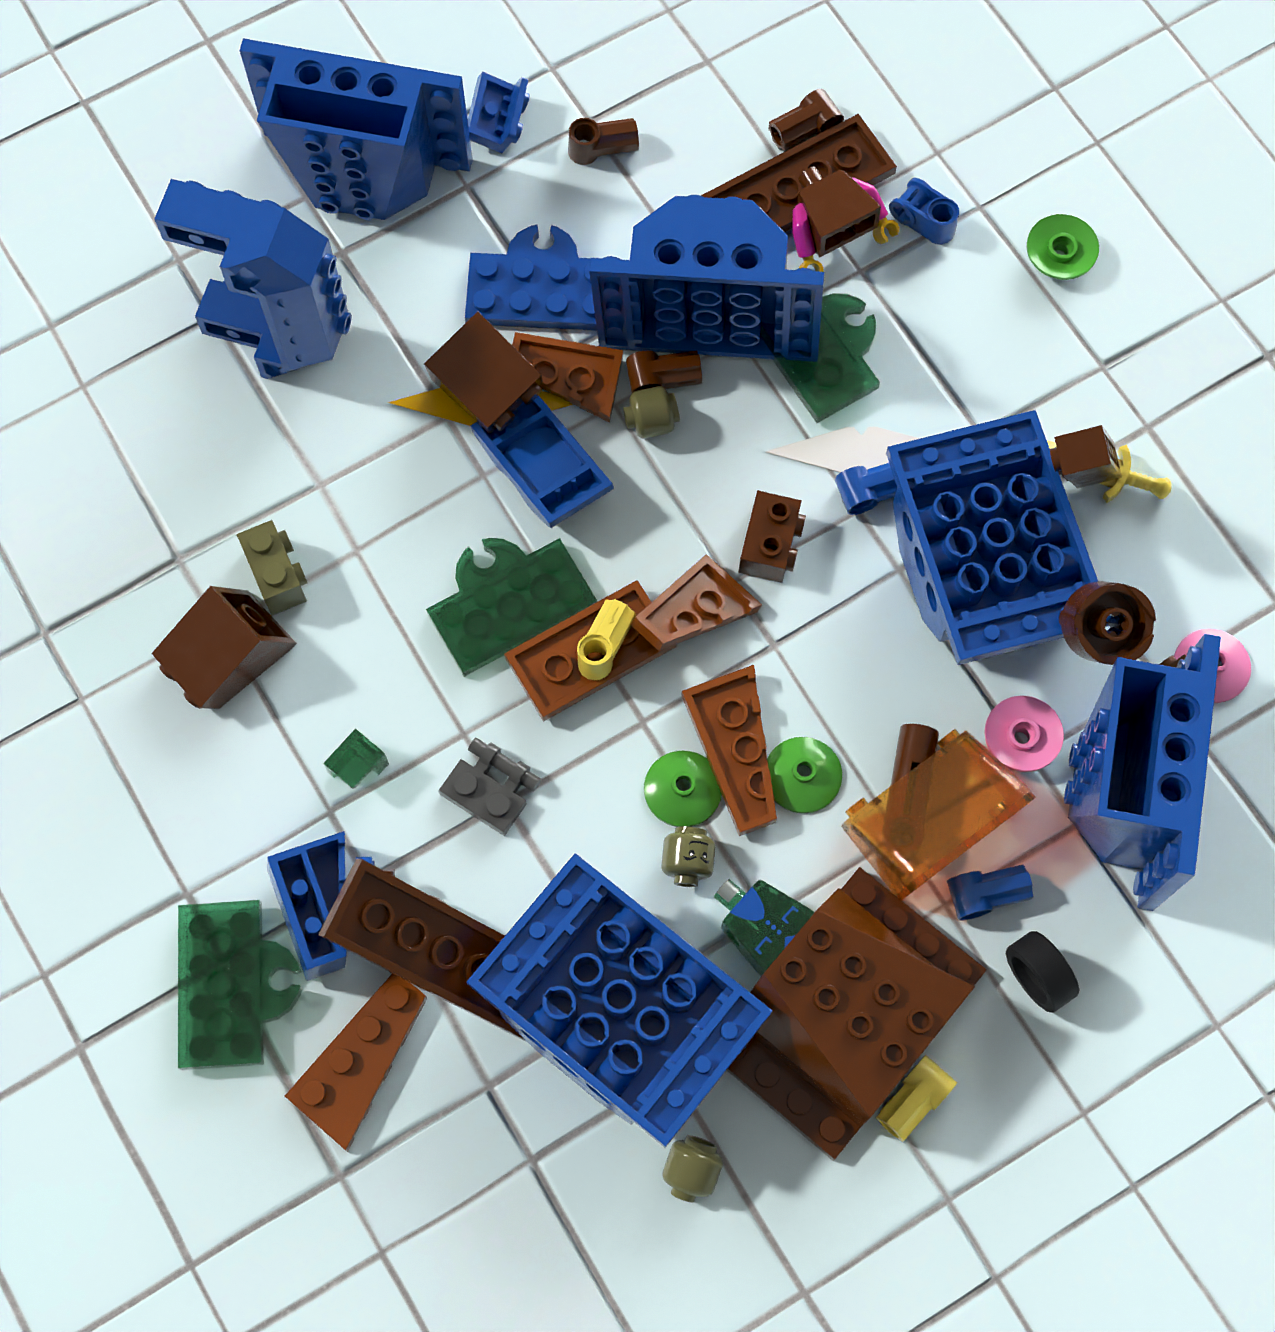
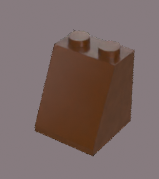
(484, 374)
(221, 646)

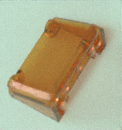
(935, 812)

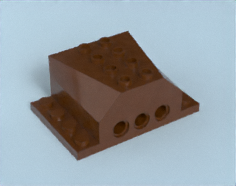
(851, 1011)

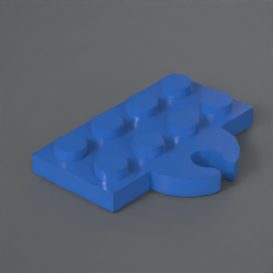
(532, 284)

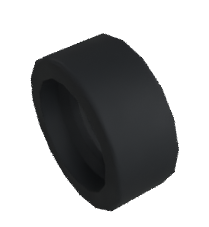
(1042, 971)

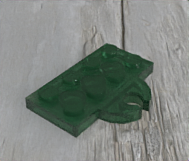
(841, 371)
(507, 601)
(227, 984)

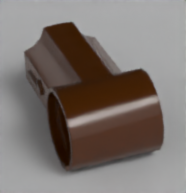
(811, 117)
(603, 139)
(669, 370)

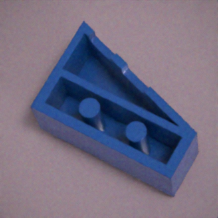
(306, 889)

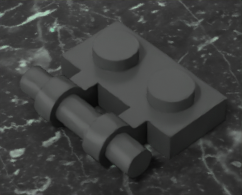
(485, 797)

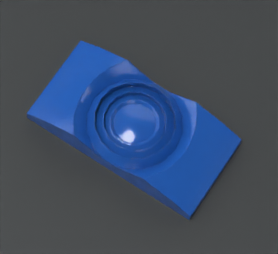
(544, 463)

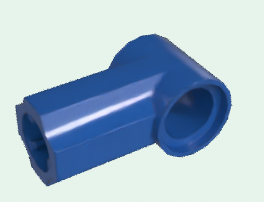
(865, 488)
(980, 893)

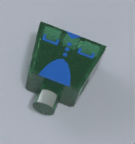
(760, 921)

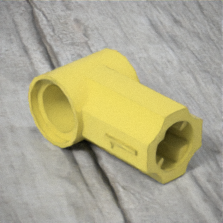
(605, 638)
(922, 1091)

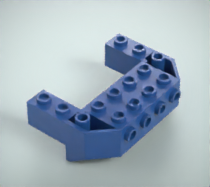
(276, 272)

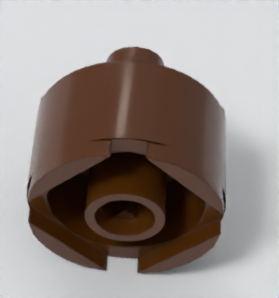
(1130, 622)

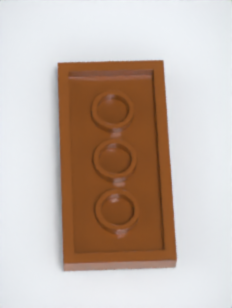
(549, 661)

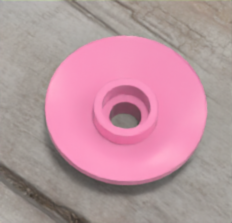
(1235, 668)
(1033, 719)

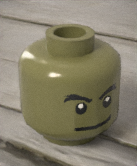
(688, 856)

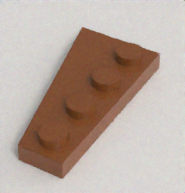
(732, 736)
(349, 1072)

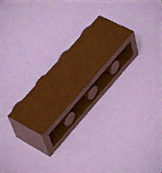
(1086, 457)

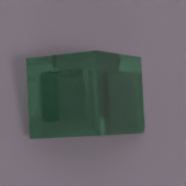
(355, 759)

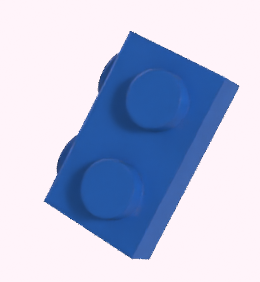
(497, 111)

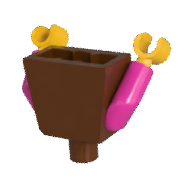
(834, 213)

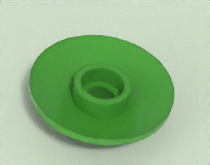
(1064, 234)
(799, 792)
(678, 806)

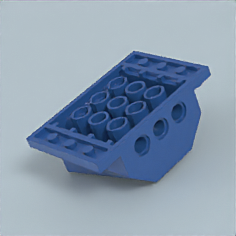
(357, 128)
(707, 282)
(987, 536)
(1145, 769)
(618, 1000)

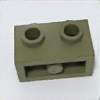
(271, 567)

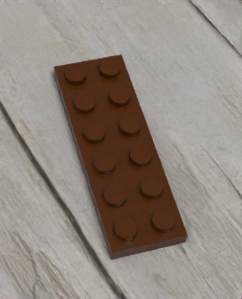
(776, 182)
(413, 937)

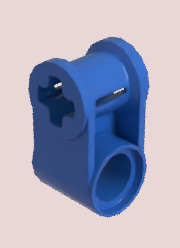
(922, 207)

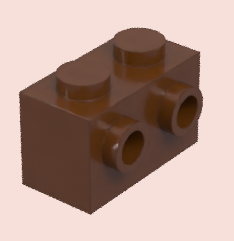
(770, 536)

